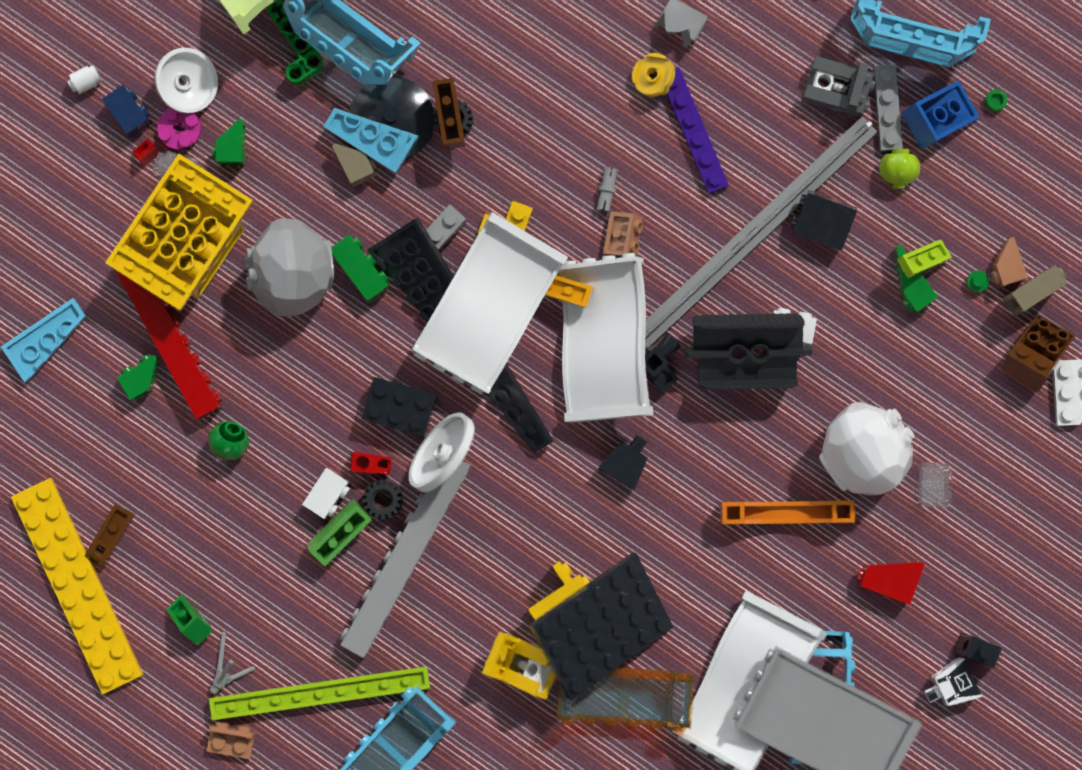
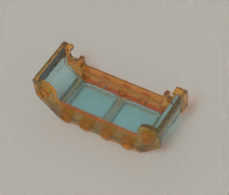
(633, 698)

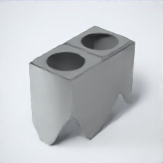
(683, 19)

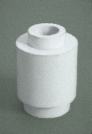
(84, 79)

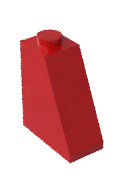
(892, 580)

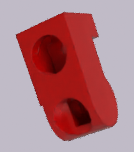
(370, 463)

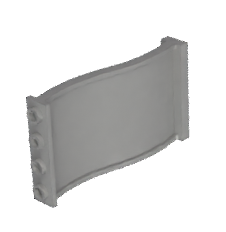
(823, 718)

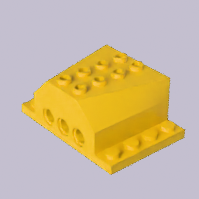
(181, 233)

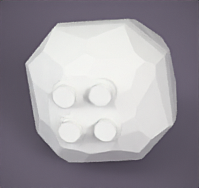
(867, 449)

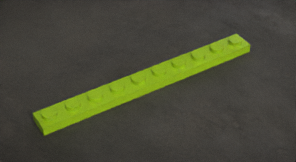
(318, 693)

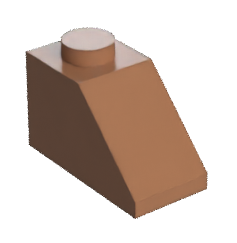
(1008, 265)

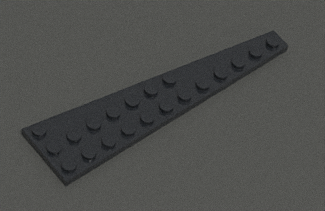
(424, 277)

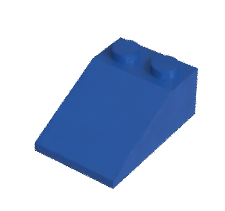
(939, 114)

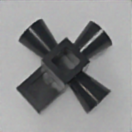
(656, 363)

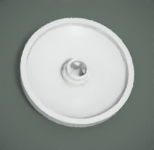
(441, 452)

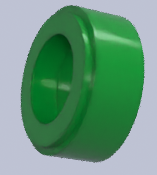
(995, 100)

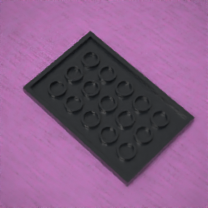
(601, 626)

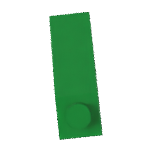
(913, 290)

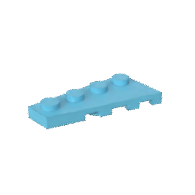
(377, 140)
(39, 342)

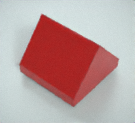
(145, 152)

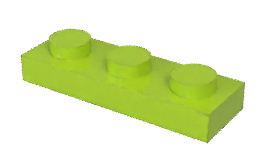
(924, 258)

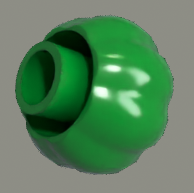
(228, 440)

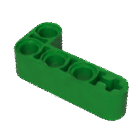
(293, 39)

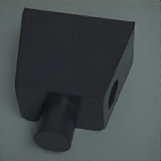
(626, 462)
(977, 650)

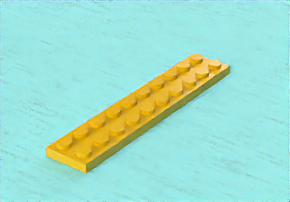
(77, 586)

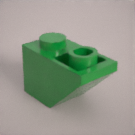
(141, 378)

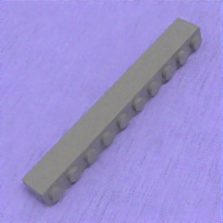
(401, 563)

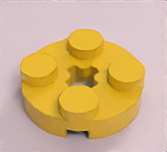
(648, 65)

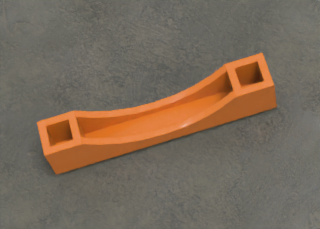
(787, 512)

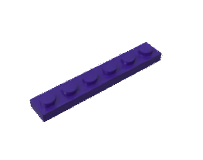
(696, 134)

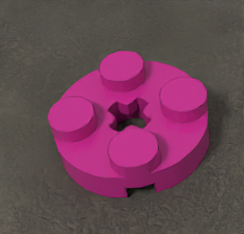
(184, 139)

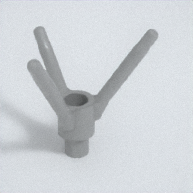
(222, 676)

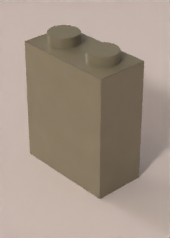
(1035, 290)

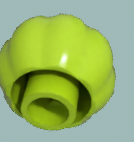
(899, 168)

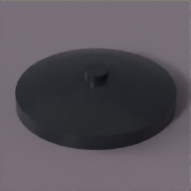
(398, 105)

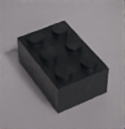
(399, 407)

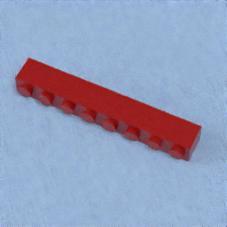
(174, 349)

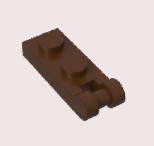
(110, 534)

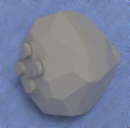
(289, 267)

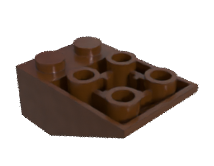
(1037, 352)

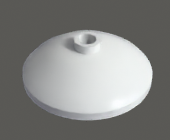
(198, 77)

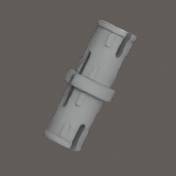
(607, 189)

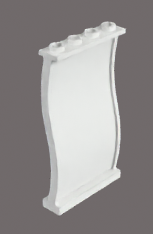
(489, 303)
(606, 341)
(732, 672)

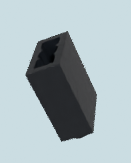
(823, 219)

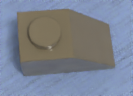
(355, 164)

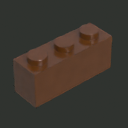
(448, 113)

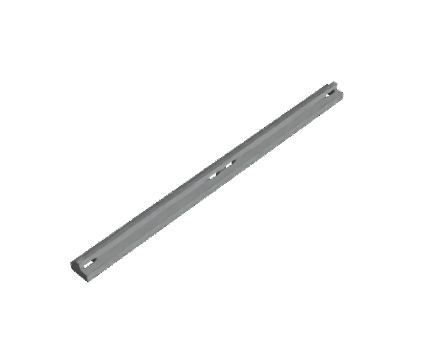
(764, 222)

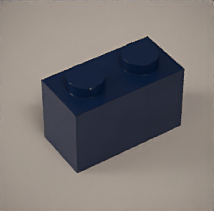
(127, 111)

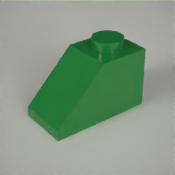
(231, 146)
(189, 620)

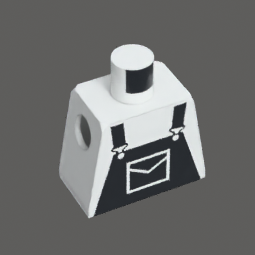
(953, 684)

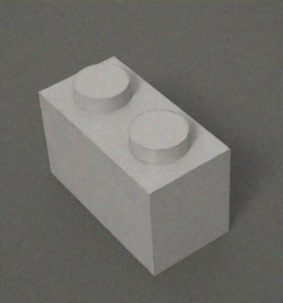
(446, 227)

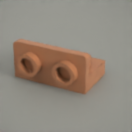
(622, 234)
(230, 740)

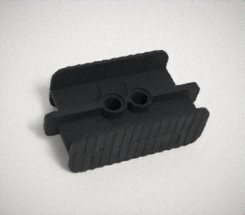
(719, 334)

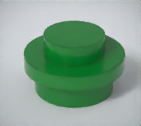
(977, 281)

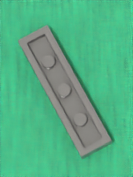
(887, 107)

